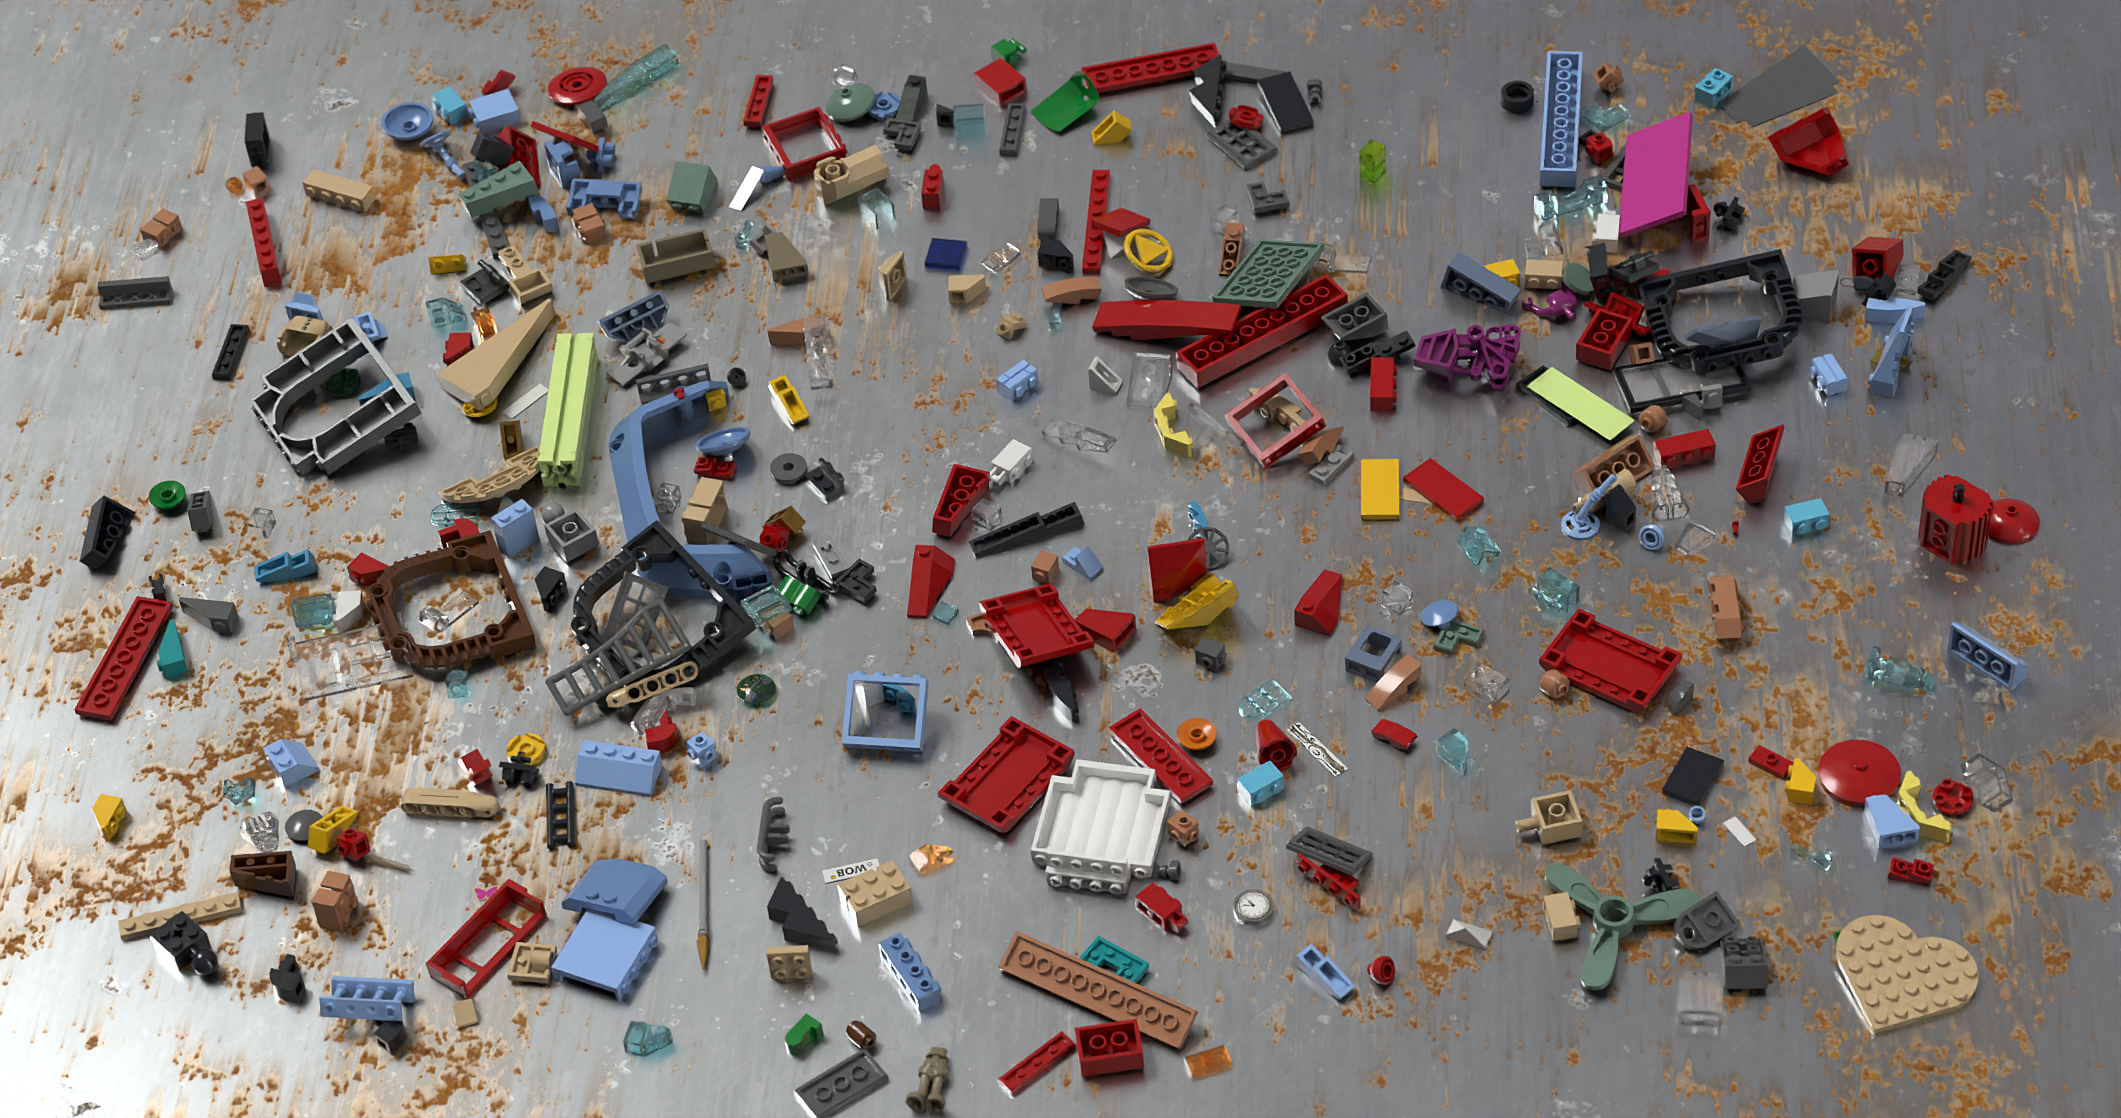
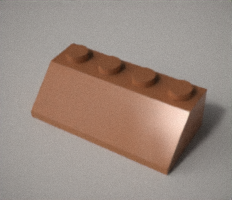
(1626, 454)

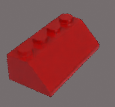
(524, 151)
(1759, 464)

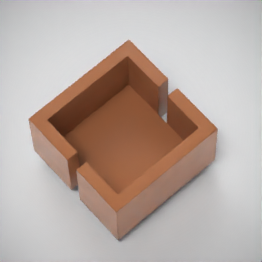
(334, 905)

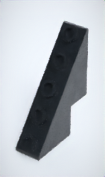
(1208, 92)
(799, 921)

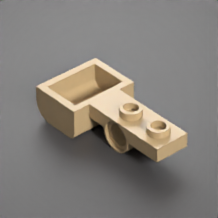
(525, 283)

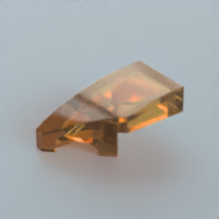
(928, 855)

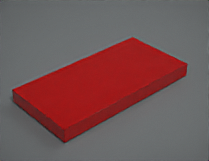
(564, 136)
(1443, 489)

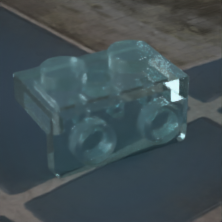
(483, 170)
(1477, 544)

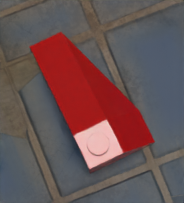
(1320, 604)

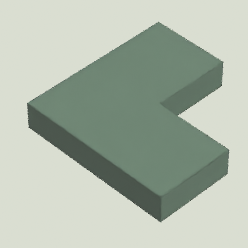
(1456, 633)

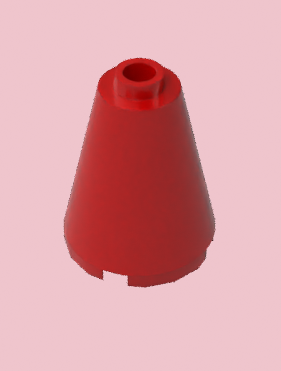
(1274, 745)

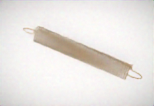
(386, 863)

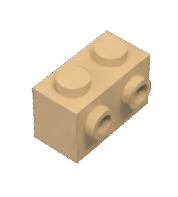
(1543, 274)
(1560, 916)

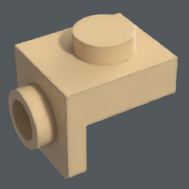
(1009, 323)

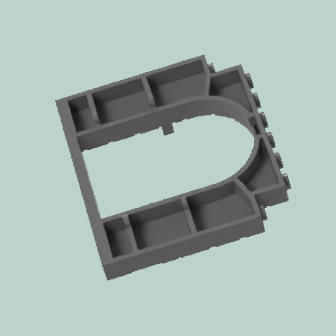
(351, 433)

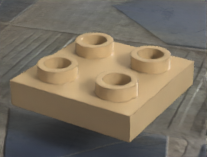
(532, 962)
(789, 962)

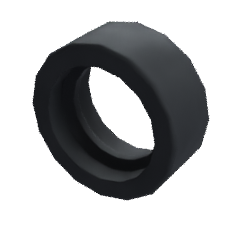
(1517, 87)

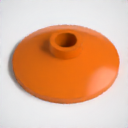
(1196, 733)

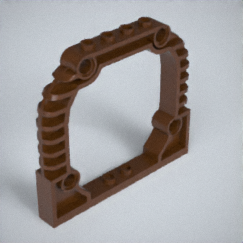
(462, 554)

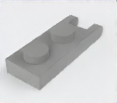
(1330, 465)
(831, 558)

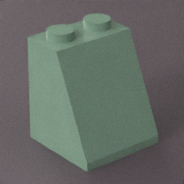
(691, 186)

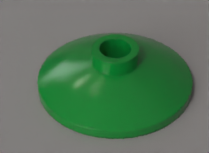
(167, 494)

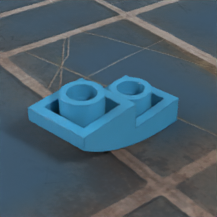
(1198, 517)
(903, 698)

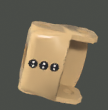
(301, 333)

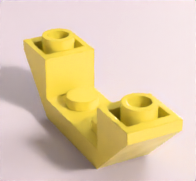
(1177, 442)
(1933, 827)

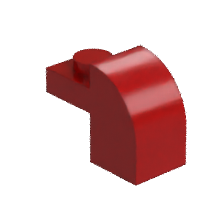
(461, 529)
(662, 737)
(475, 767)

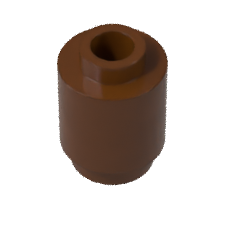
(861, 1034)

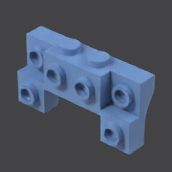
(606, 194)

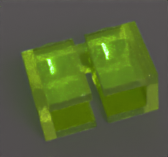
(1372, 161)

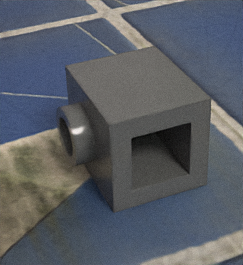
(1210, 653)

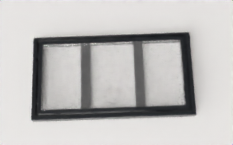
(1667, 383)

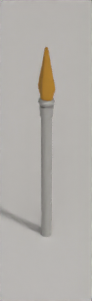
(703, 935)

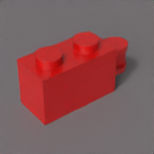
(932, 187)
(1161, 908)

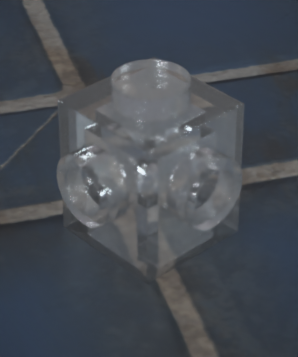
(667, 498)

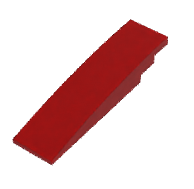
(1165, 318)

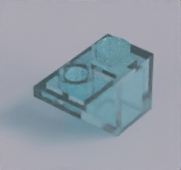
(444, 312)
(645, 1038)

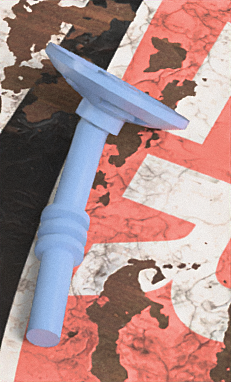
(437, 142)
(1581, 520)

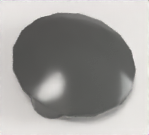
(298, 824)

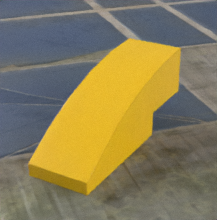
(788, 399)

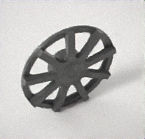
(1211, 546)

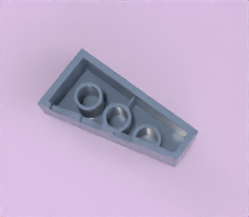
(1479, 283)

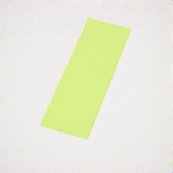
(1580, 403)

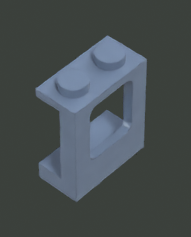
(1369, 665)

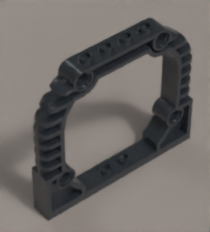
(1764, 268)
(658, 546)

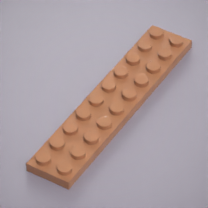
(1097, 989)

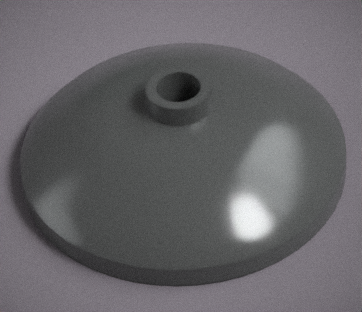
(1150, 288)

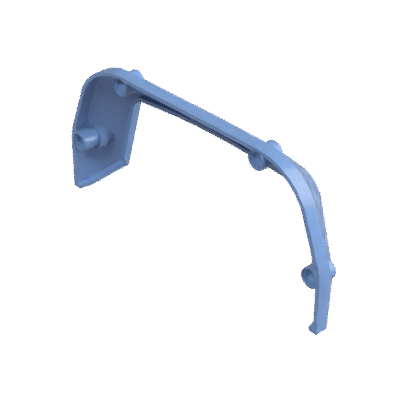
(639, 511)

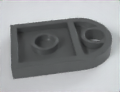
(1706, 921)

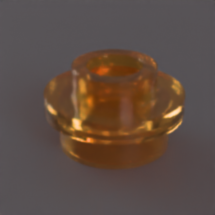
(234, 184)

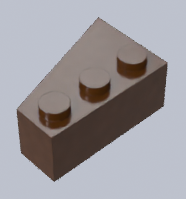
(265, 872)

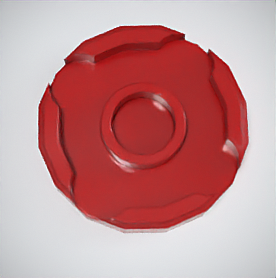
(1246, 117)

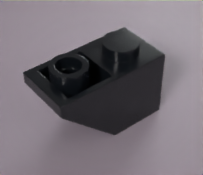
(1055, 255)
(1619, 508)
(549, 586)

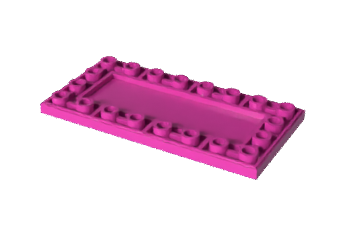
(1656, 175)

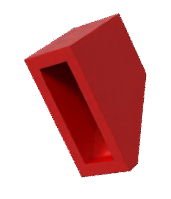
(365, 570)

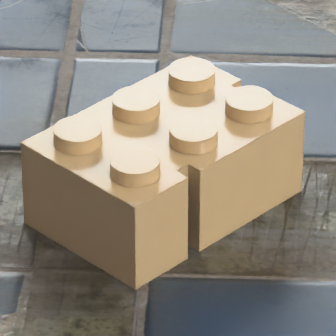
(707, 506)
(875, 893)

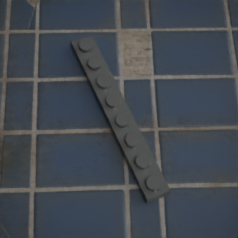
(489, 221)

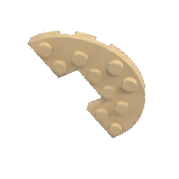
(519, 470)

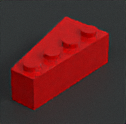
(959, 496)

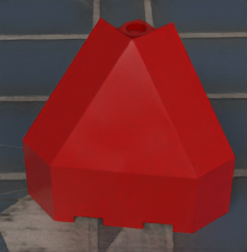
(1812, 143)

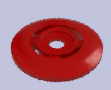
(592, 82)

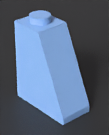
(1889, 822)

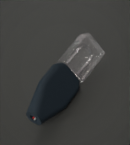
(1858, 283)

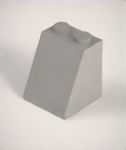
(1817, 294)

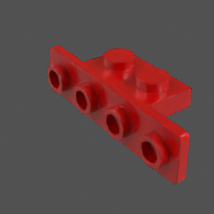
(1625, 307)
(1334, 880)

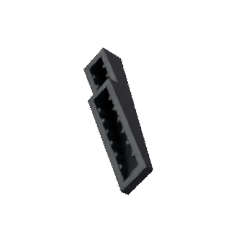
(1027, 529)

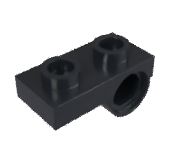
(1881, 289)

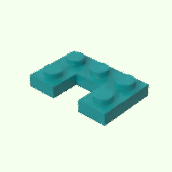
(1127, 964)

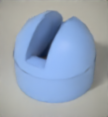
(1697, 811)

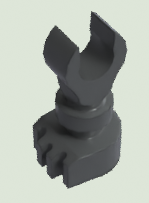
(1314, 87)
(1173, 870)

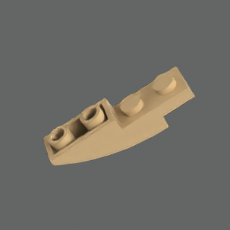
(1280, 409)

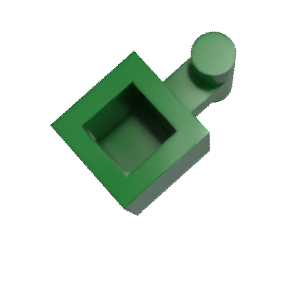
(1007, 50)

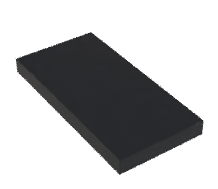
(1285, 102)
(1554, 410)

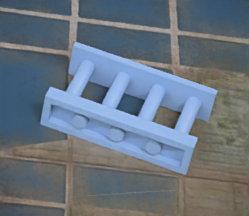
(367, 998)

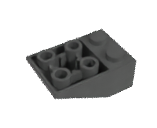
(1744, 963)

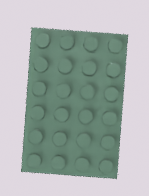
(1268, 273)

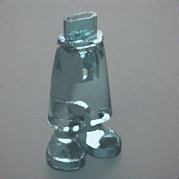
(1897, 671)

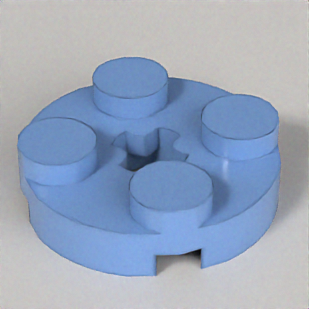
(888, 110)

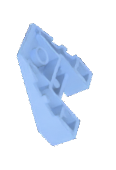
(1895, 345)

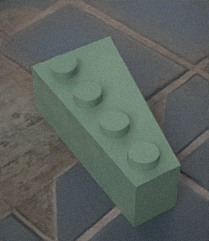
(498, 190)

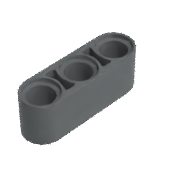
(1048, 218)

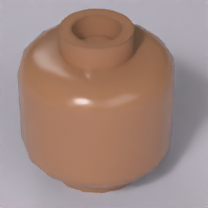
(1652, 418)
(1554, 683)

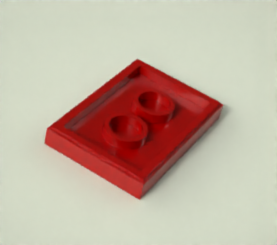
(1120, 222)

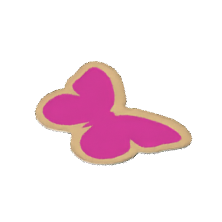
(482, 893)

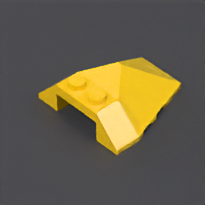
(1201, 605)

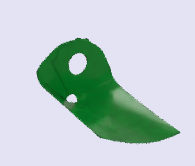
(1067, 103)

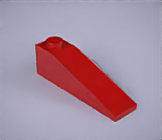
(928, 579)

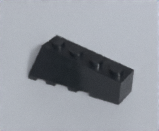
(103, 530)

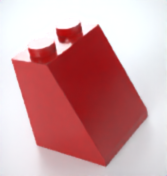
(1877, 256)

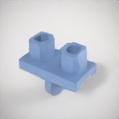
(604, 156)

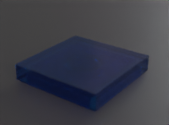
(945, 254)

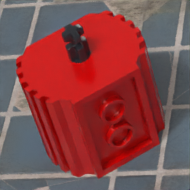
(1955, 519)

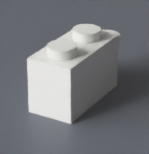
(1607, 230)
(1010, 462)

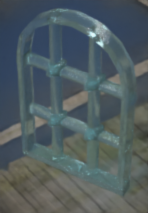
(447, 511)
(1253, 702)

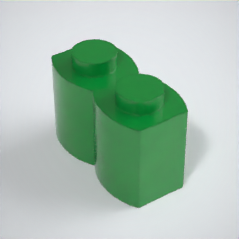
(799, 595)

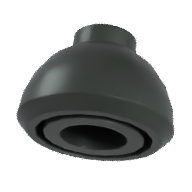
(1337, 351)

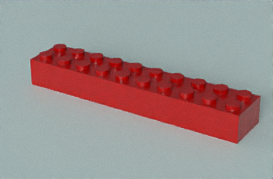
(1260, 332)

